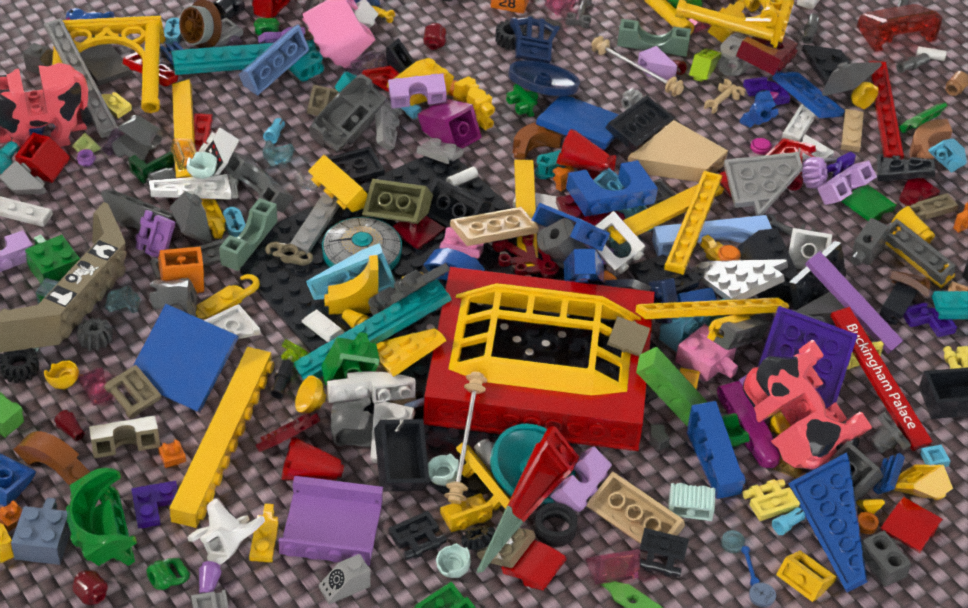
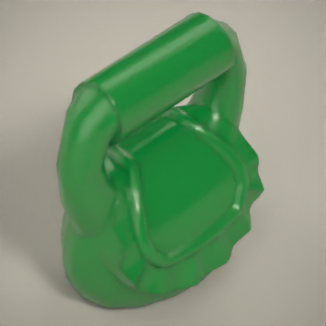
(266, 25)
(162, 576)

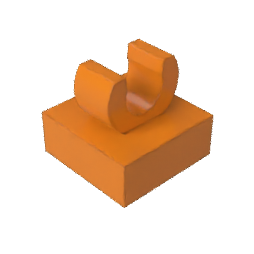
(561, 177)
(172, 454)
(10, 515)

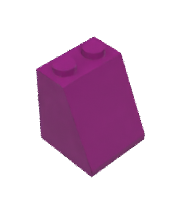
(451, 123)

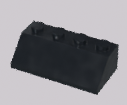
(769, 245)

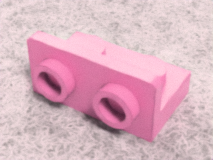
(454, 242)

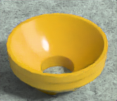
(310, 395)

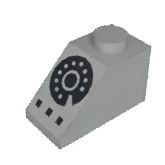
(345, 579)

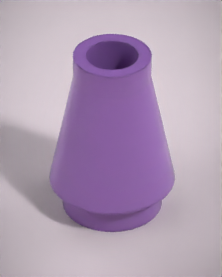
(208, 576)

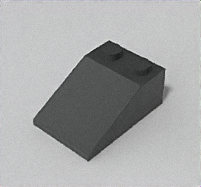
(863, 470)

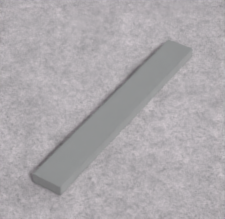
(70, 55)

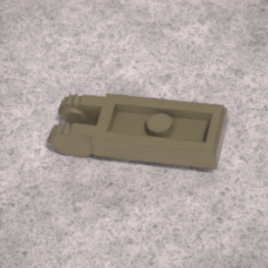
(935, 207)

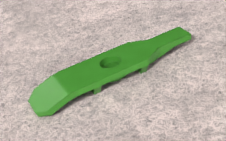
(624, 593)

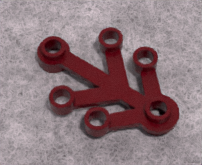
(547, 268)

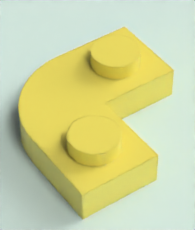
(116, 104)

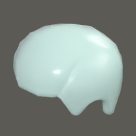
(202, 165)
(443, 469)
(453, 561)

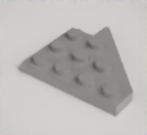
(761, 179)

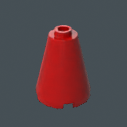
(582, 153)
(310, 462)

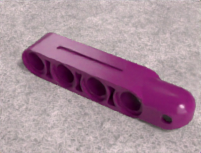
(760, 445)

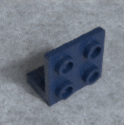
(664, 293)

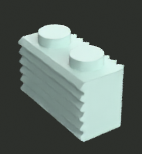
(692, 501)

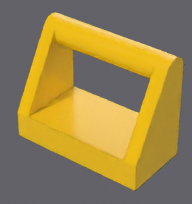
(803, 578)

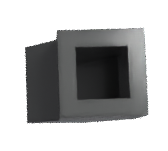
(658, 437)

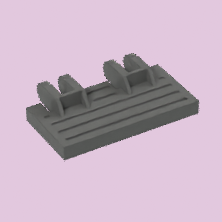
(404, 287)

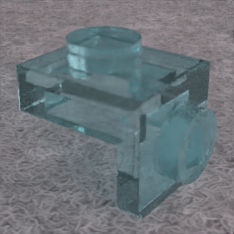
(277, 155)
(122, 298)

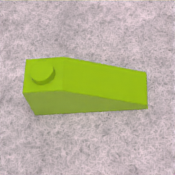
(704, 64)

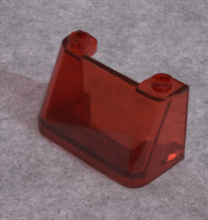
(883, 24)

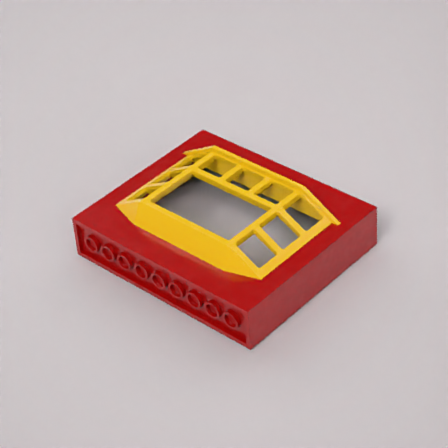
(575, 400)

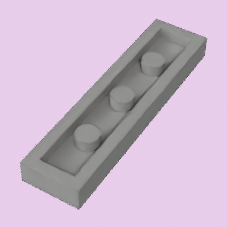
(315, 223)

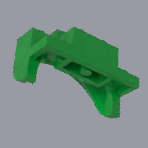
(103, 528)

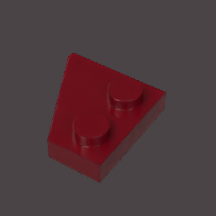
(917, 190)

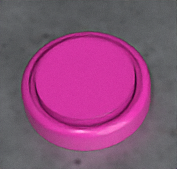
(761, 146)

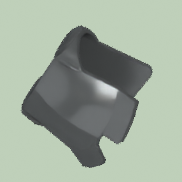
(138, 138)
(556, 241)
(175, 293)
(351, 423)

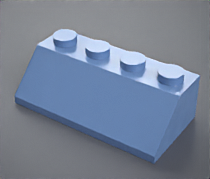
(274, 61)

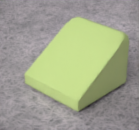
(86, 142)

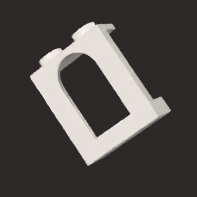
(637, 247)

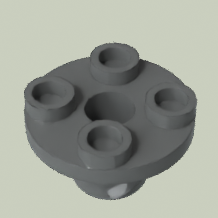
(887, 436)

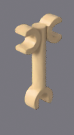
(727, 89)

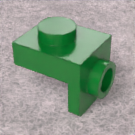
(736, 434)

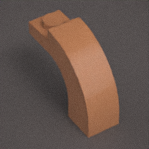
(929, 135)

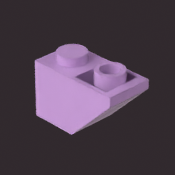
(657, 62)

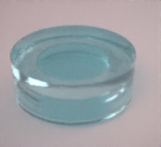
(732, 541)

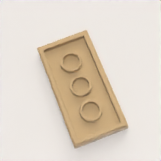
(494, 226)

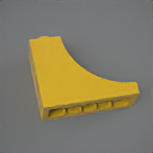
(356, 292)

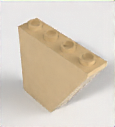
(679, 154)

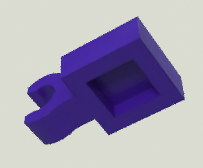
(842, 164)

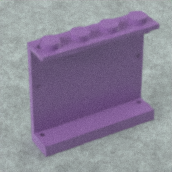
(331, 520)

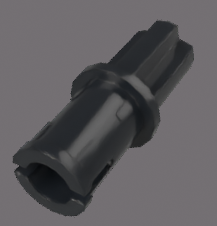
(282, 378)

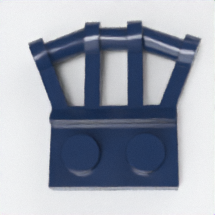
(529, 47)

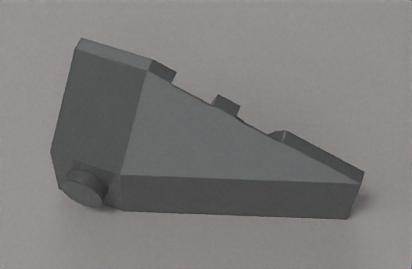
(849, 76)

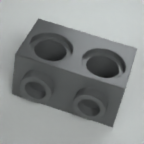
(885, 558)

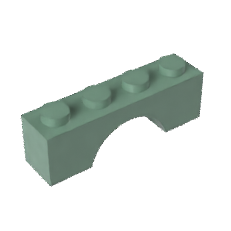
(634, 36)
(237, 250)

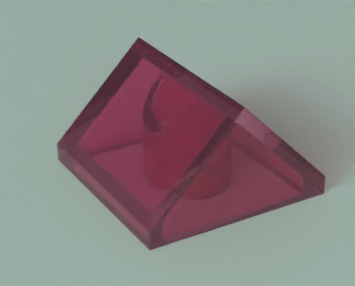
(614, 566)

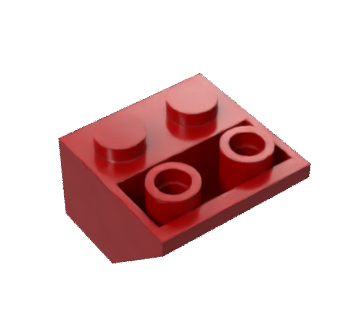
(42, 157)

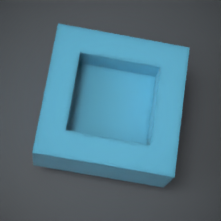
(935, 456)

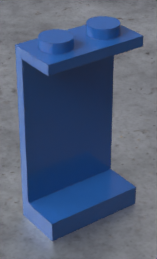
(582, 230)

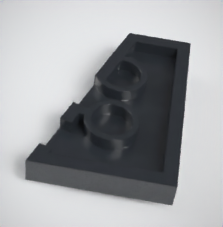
(902, 169)

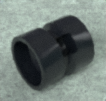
(229, 8)

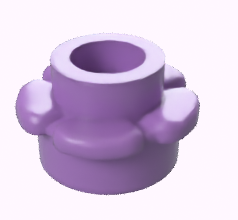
(86, 157)

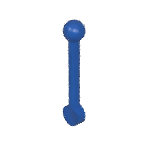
(746, 550)

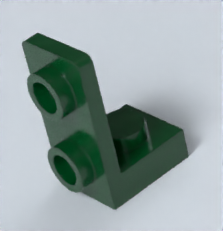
(141, 169)

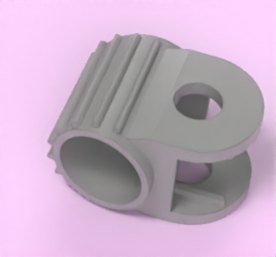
(729, 56)

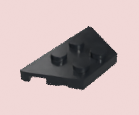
(824, 60)

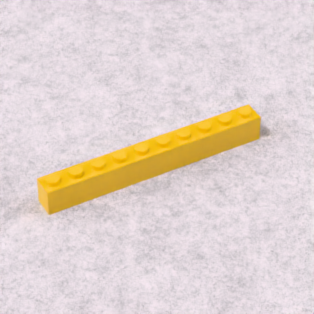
(221, 438)

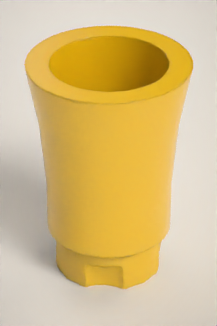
(914, 223)

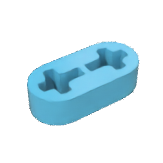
(171, 30)
(231, 223)

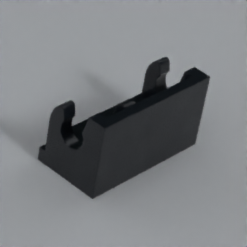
(897, 303)

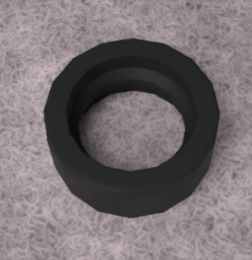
(559, 511)

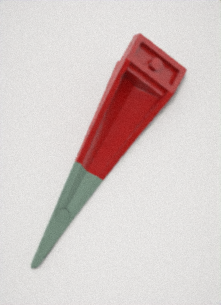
(546, 468)

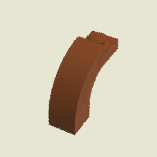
(532, 137)
(53, 452)

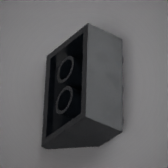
(454, 202)

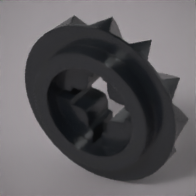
(477, 537)

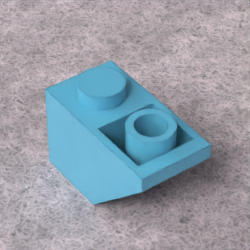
(949, 154)

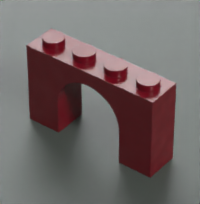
(765, 56)

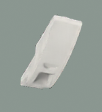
(375, 385)

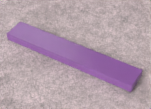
(850, 297)

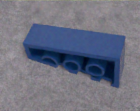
(584, 267)
(714, 450)

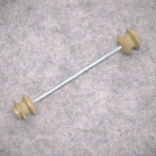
(602, 47)
(456, 487)

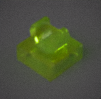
(292, 350)

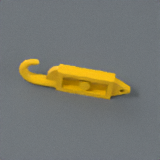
(226, 298)

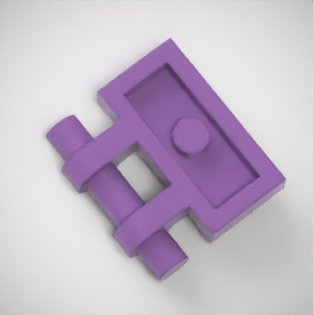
(160, 233)

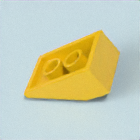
(422, 68)

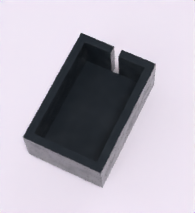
(945, 392)
(401, 455)

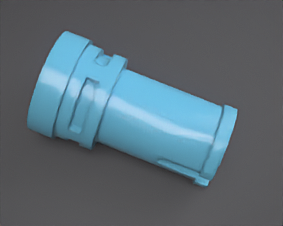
(412, 111)
(273, 132)
(785, 522)

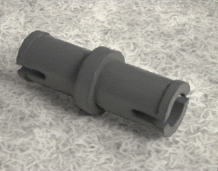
(810, 28)
(912, 62)

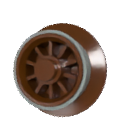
(201, 24)

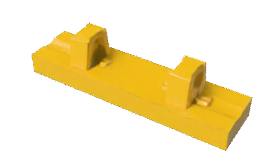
(475, 465)

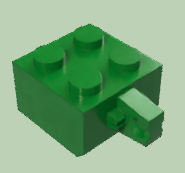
(50, 258)
(349, 357)

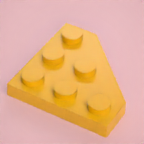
(403, 351)

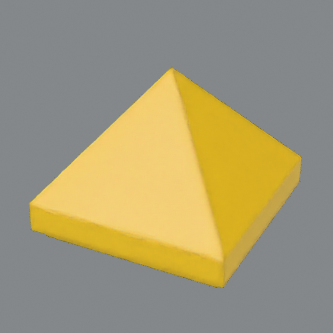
(870, 505)

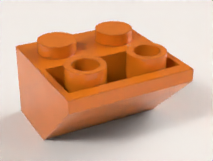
(182, 264)

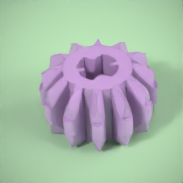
(814, 172)

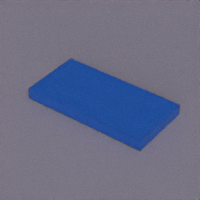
(808, 94)

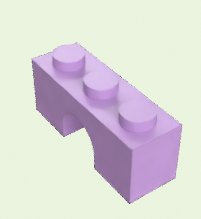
(429, 85)
(842, 184)
(14, 251)
(591, 469)

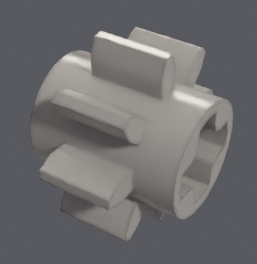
(631, 97)

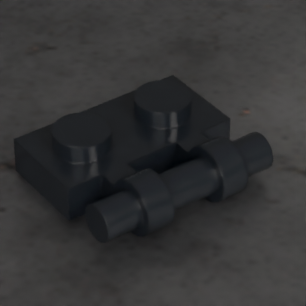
(414, 530)
(664, 546)

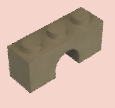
(109, 436)

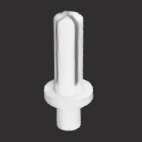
(233, 182)

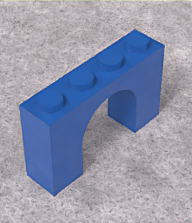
(596, 200)

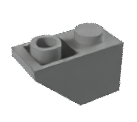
(20, 181)

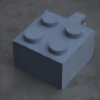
(41, 534)

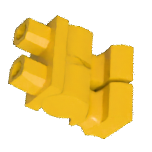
(468, 92)

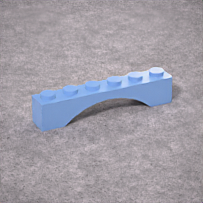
(727, 229)

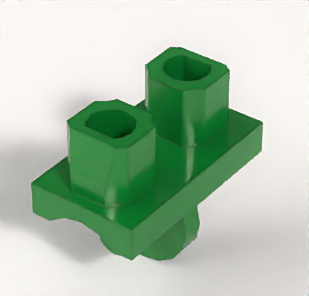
(524, 100)

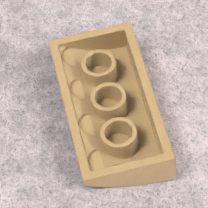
(632, 509)

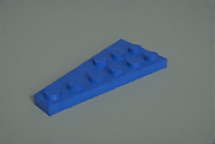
(831, 510)

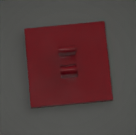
(419, 233)

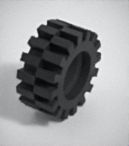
(505, 35)
(20, 372)

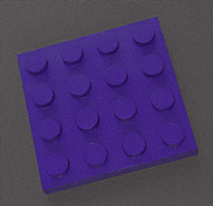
(794, 330)

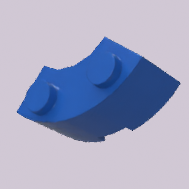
(452, 258)

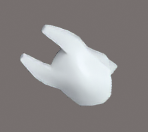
(224, 532)

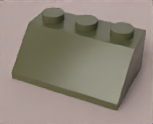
(397, 201)

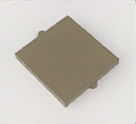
(628, 336)

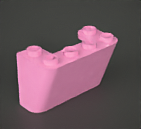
(338, 31)

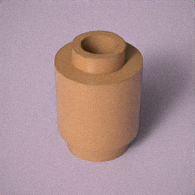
(957, 83)

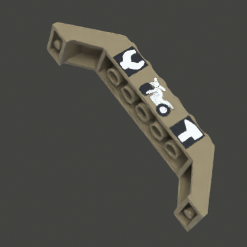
(73, 295)

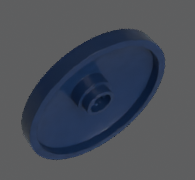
(543, 78)

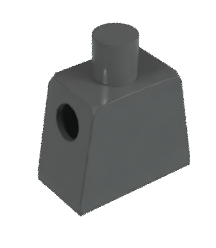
(864, 248)

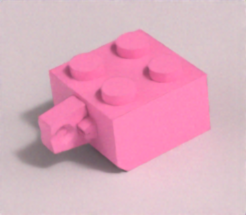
(705, 356)

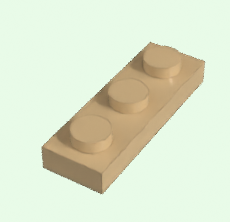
(852, 130)

